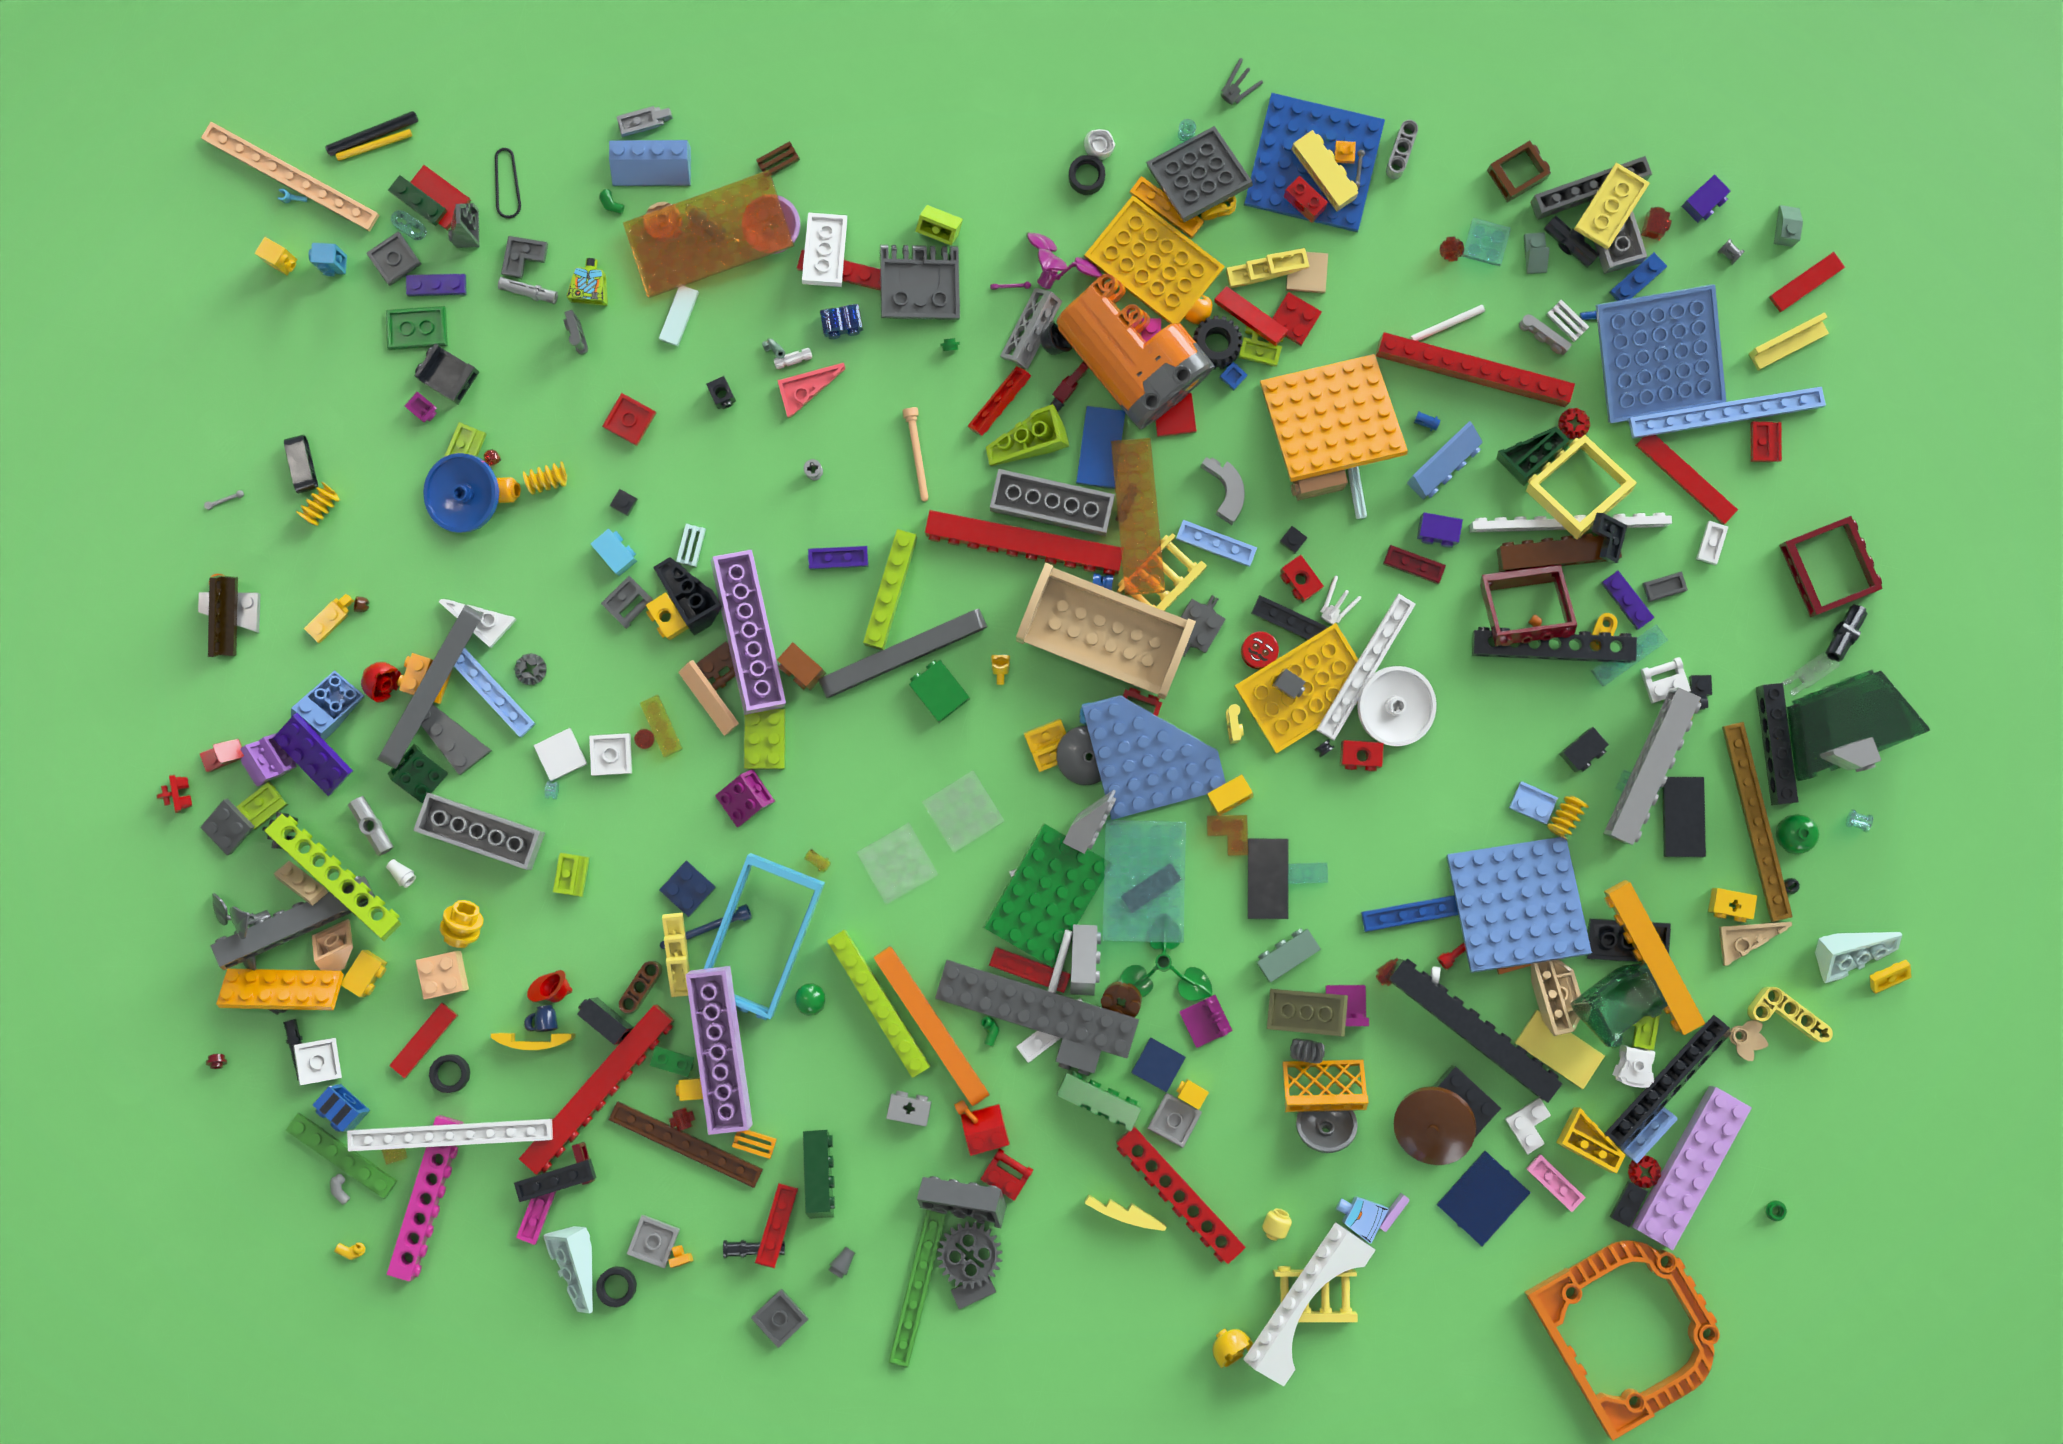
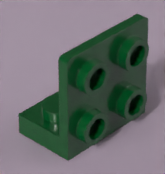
(417, 774)

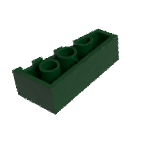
(818, 1174)

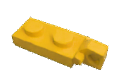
(329, 618)

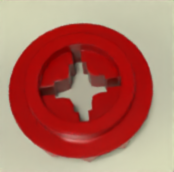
(1567, 428)
(1635, 1172)

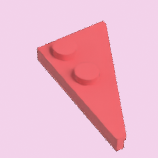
(800, 389)

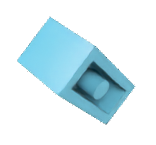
(614, 552)

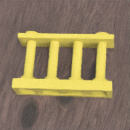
(1180, 583)
(1325, 1313)

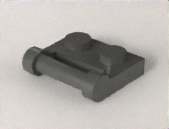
(577, 335)
(623, 597)

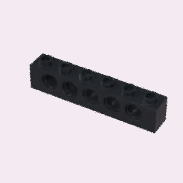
(1777, 744)

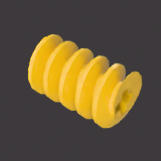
(546, 478)
(319, 504)
(1567, 816)

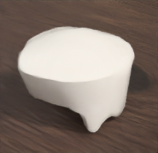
(1099, 144)

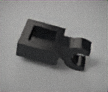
(1701, 686)

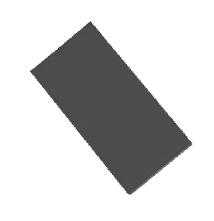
(1665, 586)
(968, 1296)

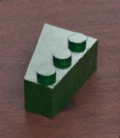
(1532, 455)

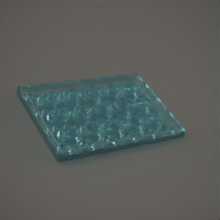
(1144, 881)

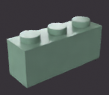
(1287, 954)

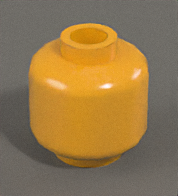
(508, 490)

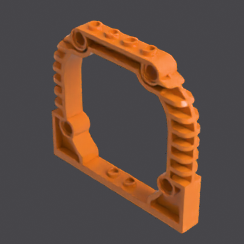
(1615, 1412)

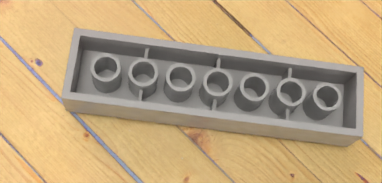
(1652, 765)

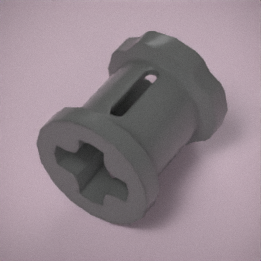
(1731, 251)

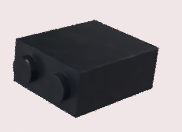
(604, 1020)

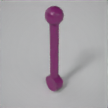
(1026, 285)

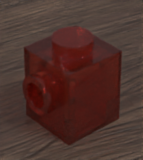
(1656, 223)

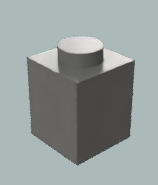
(1289, 684)

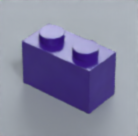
(1706, 198)
(1439, 529)

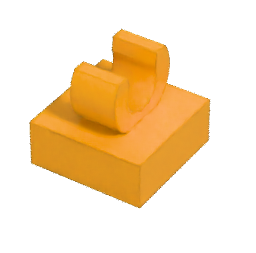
(1344, 152)
(680, 1257)

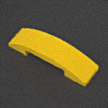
(508, 1039)

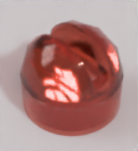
(492, 457)

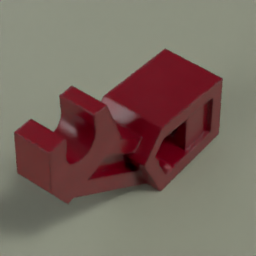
(1070, 383)

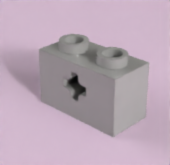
(918, 1116)

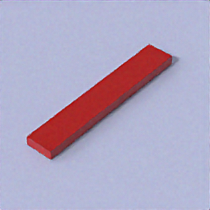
(1687, 478)

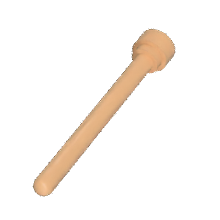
(911, 415)

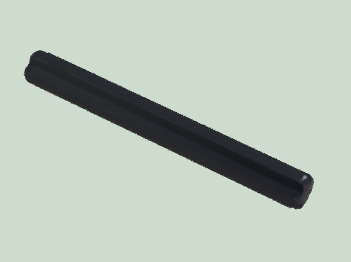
(372, 133)

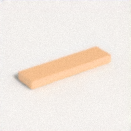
(708, 697)

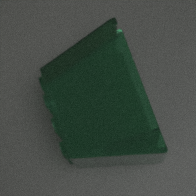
(1846, 713)

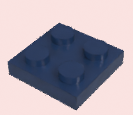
(687, 888)

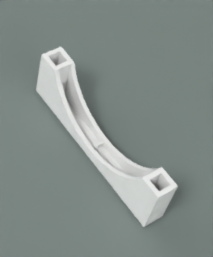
(1273, 1348)

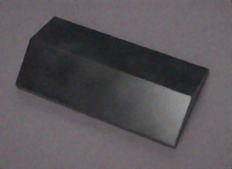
(1609, 943)

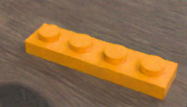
(1159, 203)

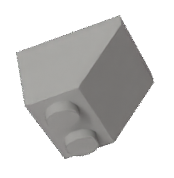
(1857, 755)

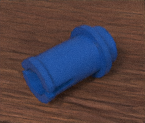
(1427, 421)

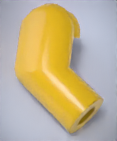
(350, 1252)

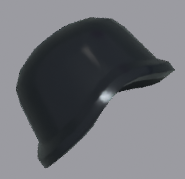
(1053, 340)

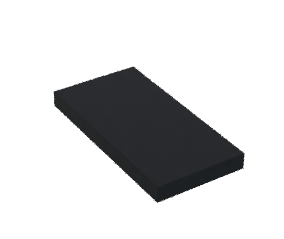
(1684, 817)
(1268, 878)

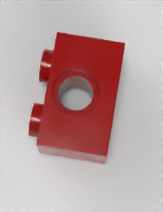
(1305, 199)
(1300, 567)
(1373, 753)

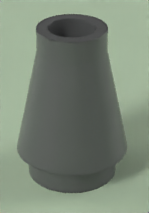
(842, 1262)

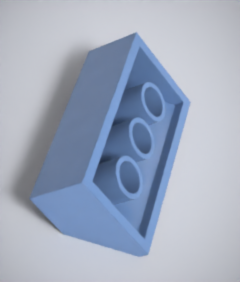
(650, 162)
(1445, 461)

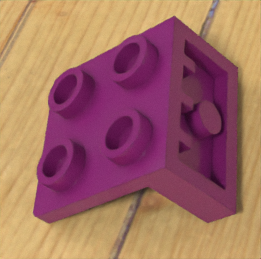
(744, 797)
(1355, 1005)

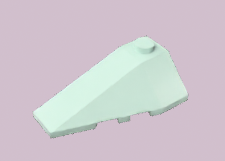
(1846, 951)
(574, 1256)

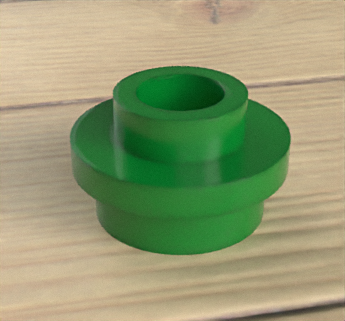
(950, 344)
(1781, 1210)

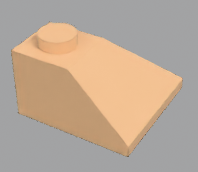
(333, 946)

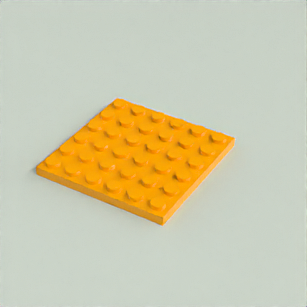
(1333, 417)

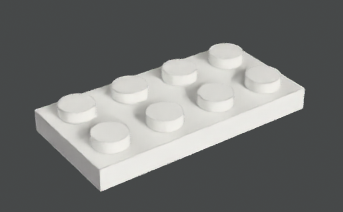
(824, 249)

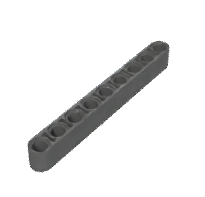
(902, 653)
(430, 686)

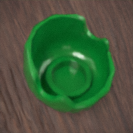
(810, 999)

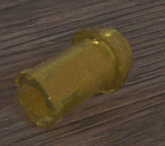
(817, 860)

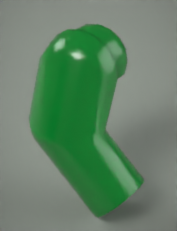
(608, 203)
(991, 1028)

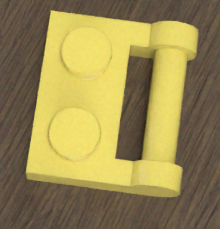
(1235, 729)

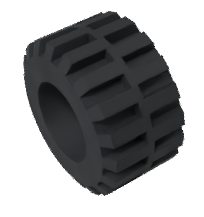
(1224, 328)

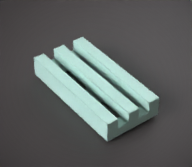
(688, 527)

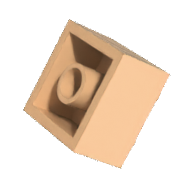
(442, 975)

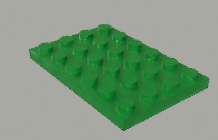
(1046, 895)

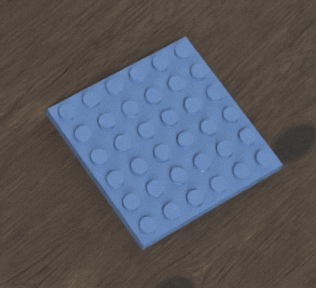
(1661, 353)
(1518, 904)

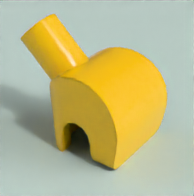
(1000, 666)

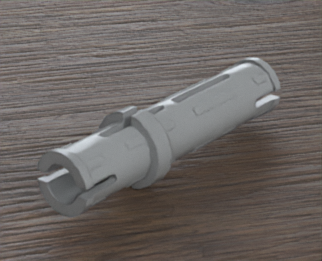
(535, 292)

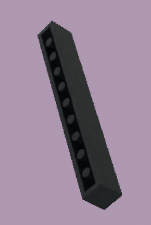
(1473, 1030)

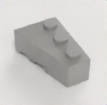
(1085, 959)

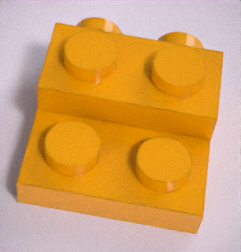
(415, 671)

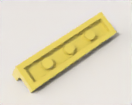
(1789, 342)

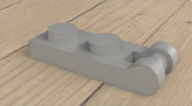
(1544, 334)

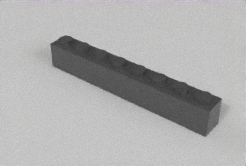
(282, 928)

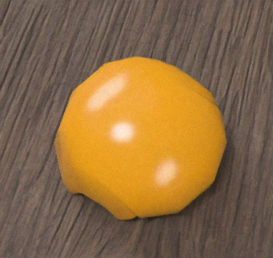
(1200, 310)

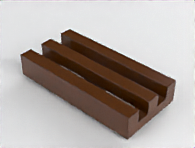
(775, 152)

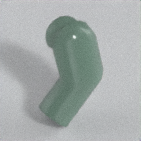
(776, 348)

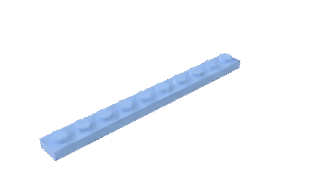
(1726, 412)

